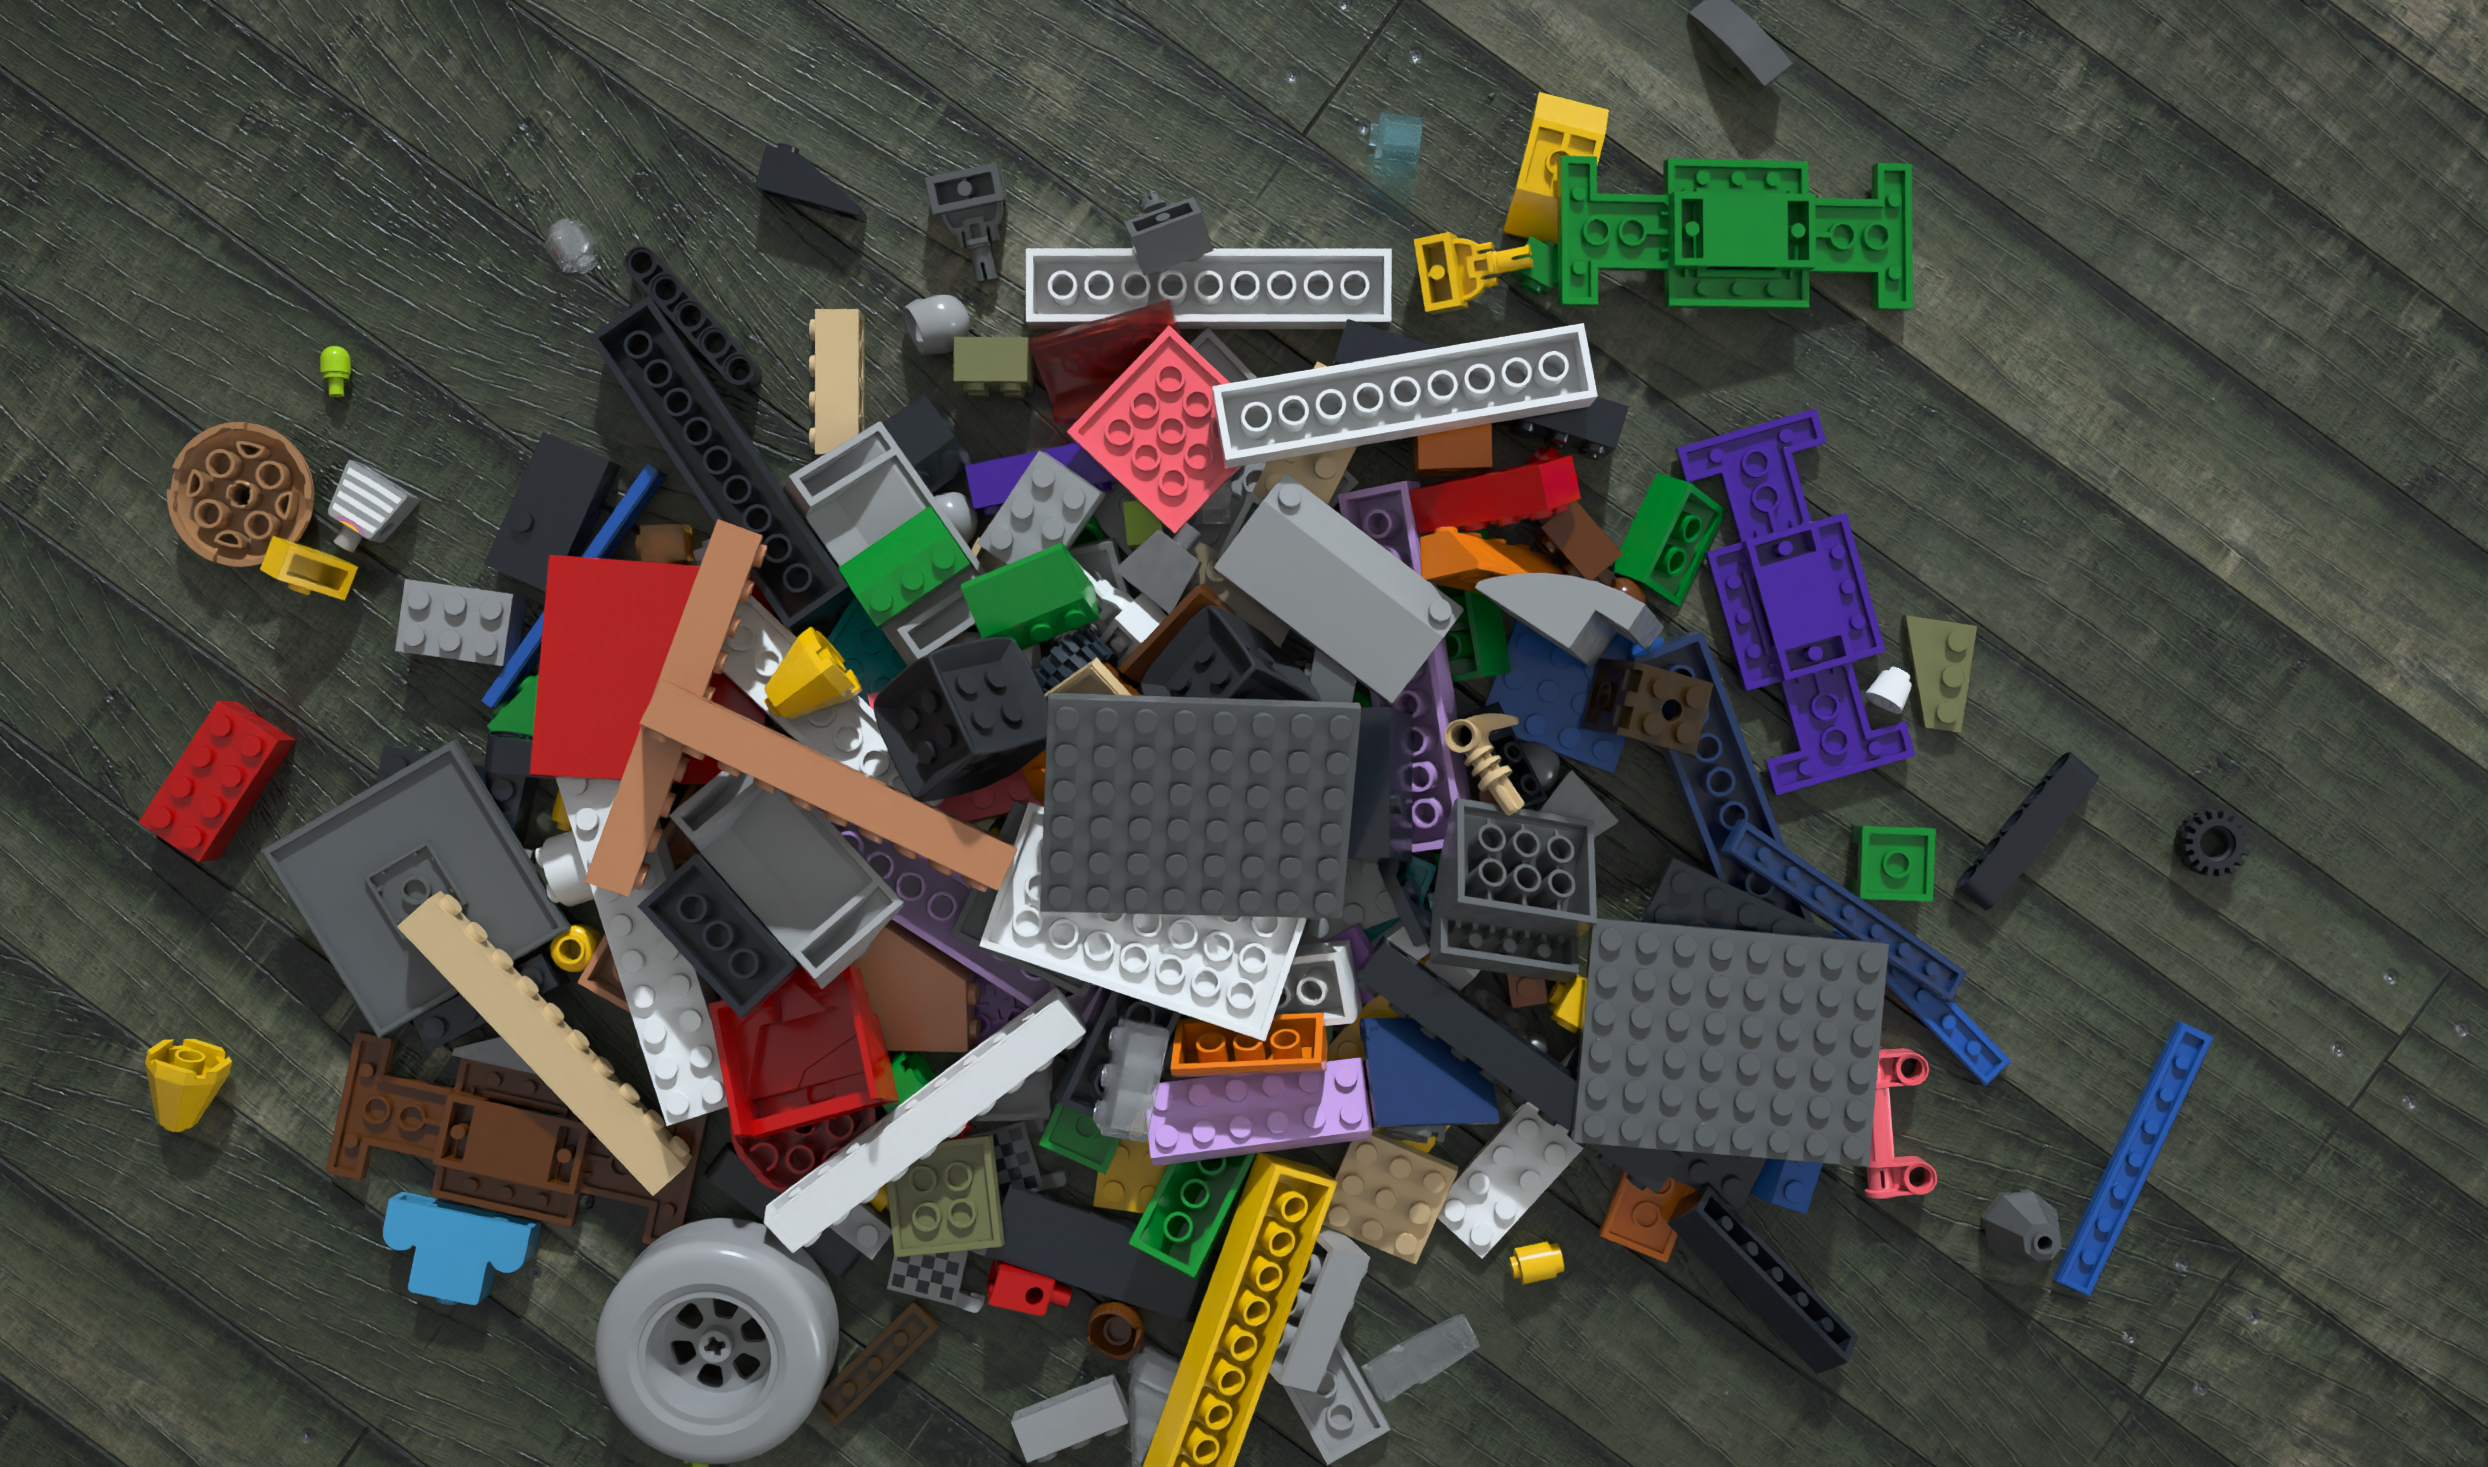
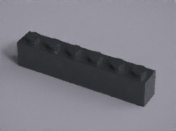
(1763, 1280)

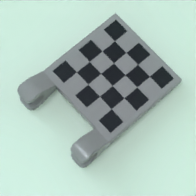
(936, 1278)

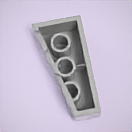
(1319, 1311)

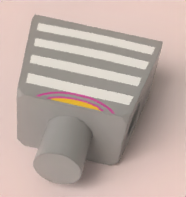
(368, 506)

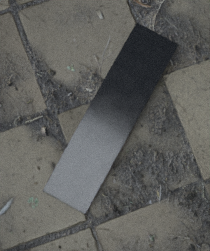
(1093, 1253)

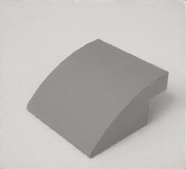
(1573, 612)

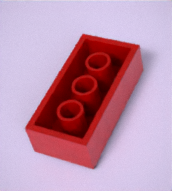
(1496, 496)
(217, 781)

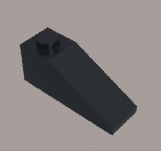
(793, 179)

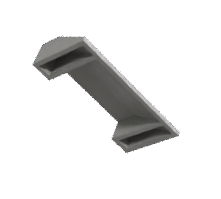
(860, 497)
(1338, 589)
(790, 871)

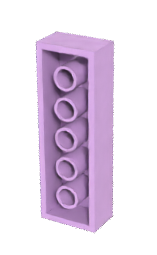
(1258, 1113)

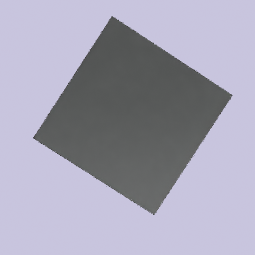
(388, 853)

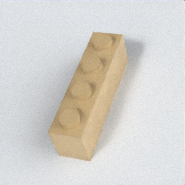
(838, 377)

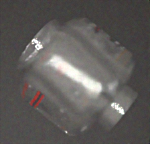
(572, 246)

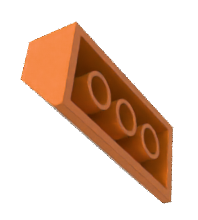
(1466, 559)
(1291, 1045)

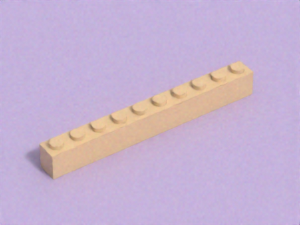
(546, 1041)

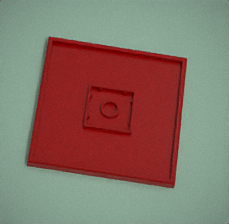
(601, 662)

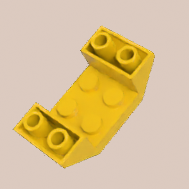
(1556, 130)

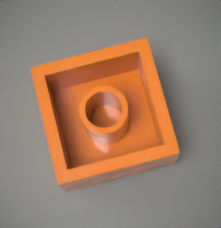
(1453, 452)

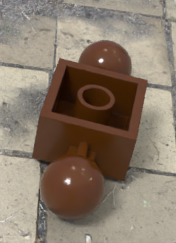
(1582, 549)

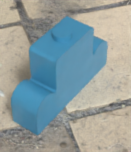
(457, 1245)

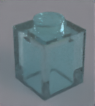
(1396, 137)

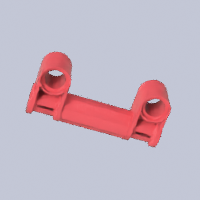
(1889, 1174)

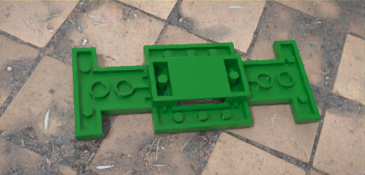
(1734, 218)

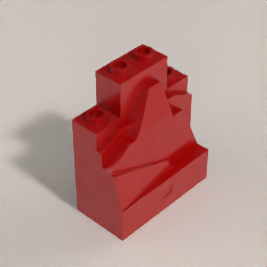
(803, 1056)

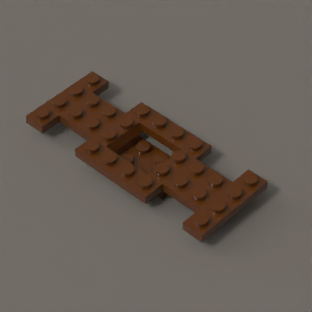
(491, 1150)

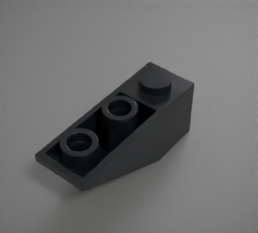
(1511, 754)

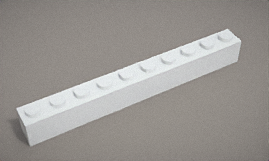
(925, 1120)

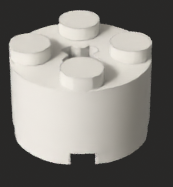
(564, 870)

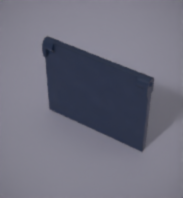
(1420, 1079)

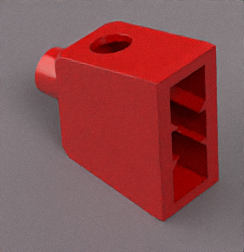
(1010, 1289)

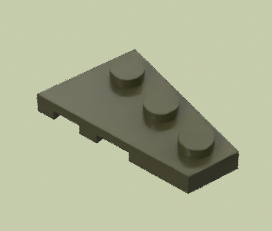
(1941, 668)

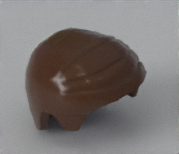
(1116, 1329)

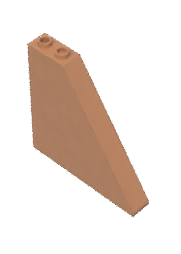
(919, 993)

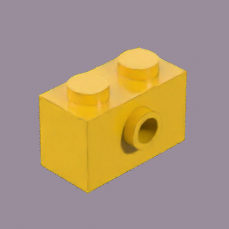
(308, 569)
(1567, 1003)

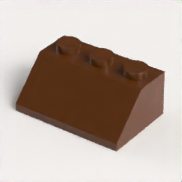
(1140, 660)

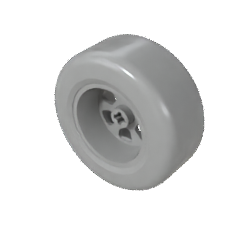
(670, 1399)

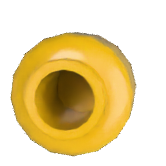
(575, 947)

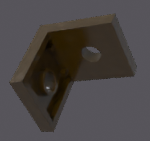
(1629, 701)

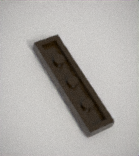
(876, 1362)

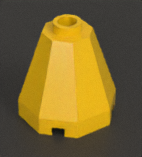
(809, 678)
(184, 1080)

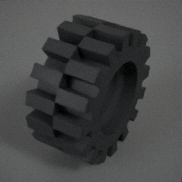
(2233, 843)

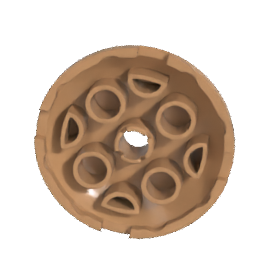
(209, 487)

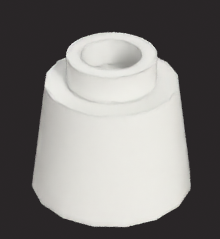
(1890, 690)

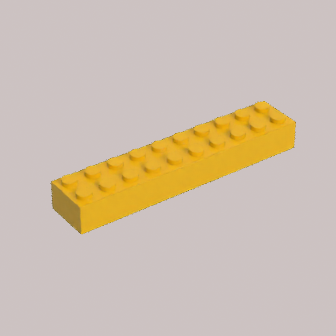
(1242, 1315)

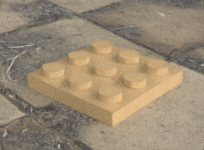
(1389, 1195)

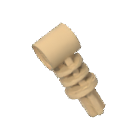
(1479, 755)

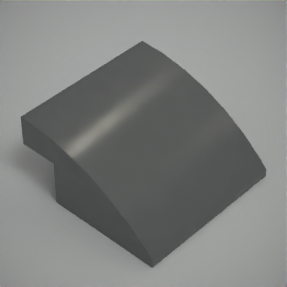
(1513, 891)

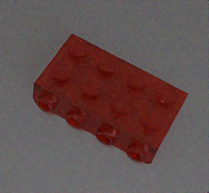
(1090, 357)

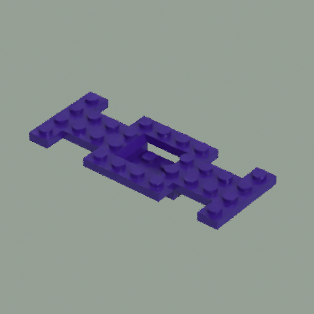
(1810, 598)

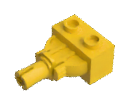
(1455, 270)

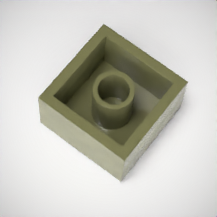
(993, 366)

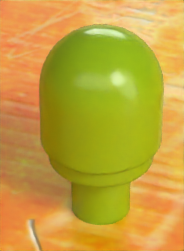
(335, 369)

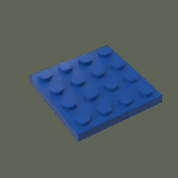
(1550, 696)

